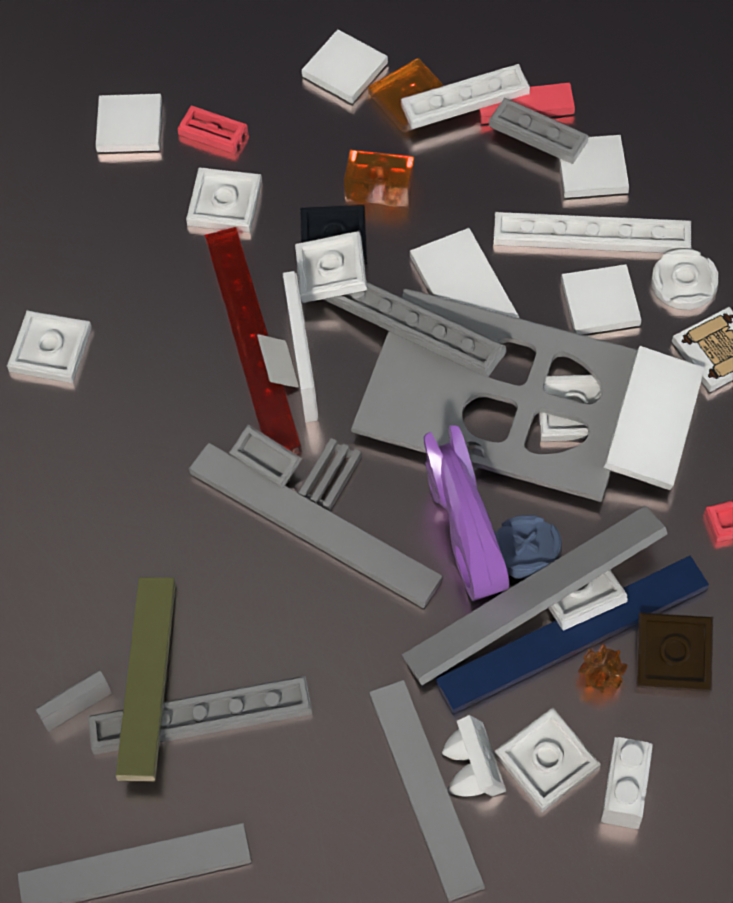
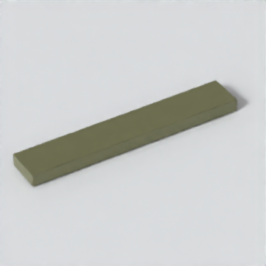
(146, 680)

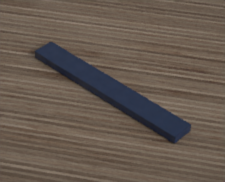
(552, 644)

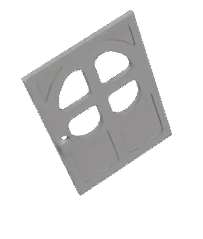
(425, 393)

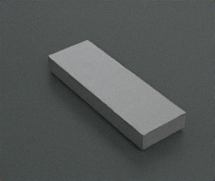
(538, 130)

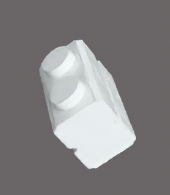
(626, 783)

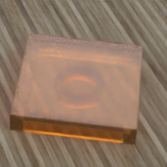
(402, 83)

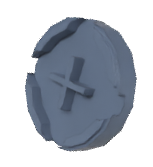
(528, 544)

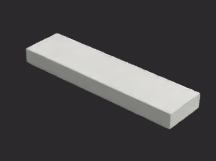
(465, 96)

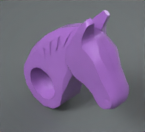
(471, 531)

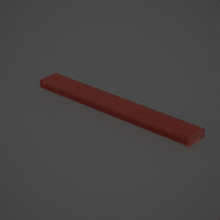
(246, 323)

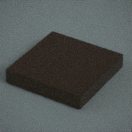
(674, 652)

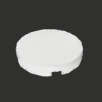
(684, 279)

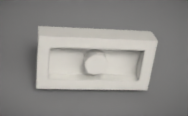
(482, 772)

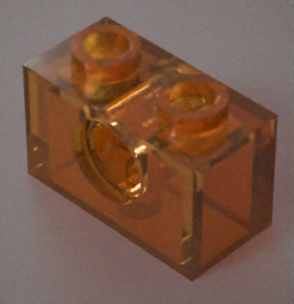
(379, 178)

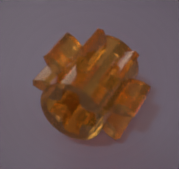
(603, 668)

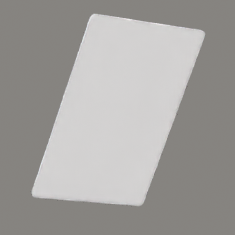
(277, 361)

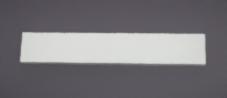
(591, 232)

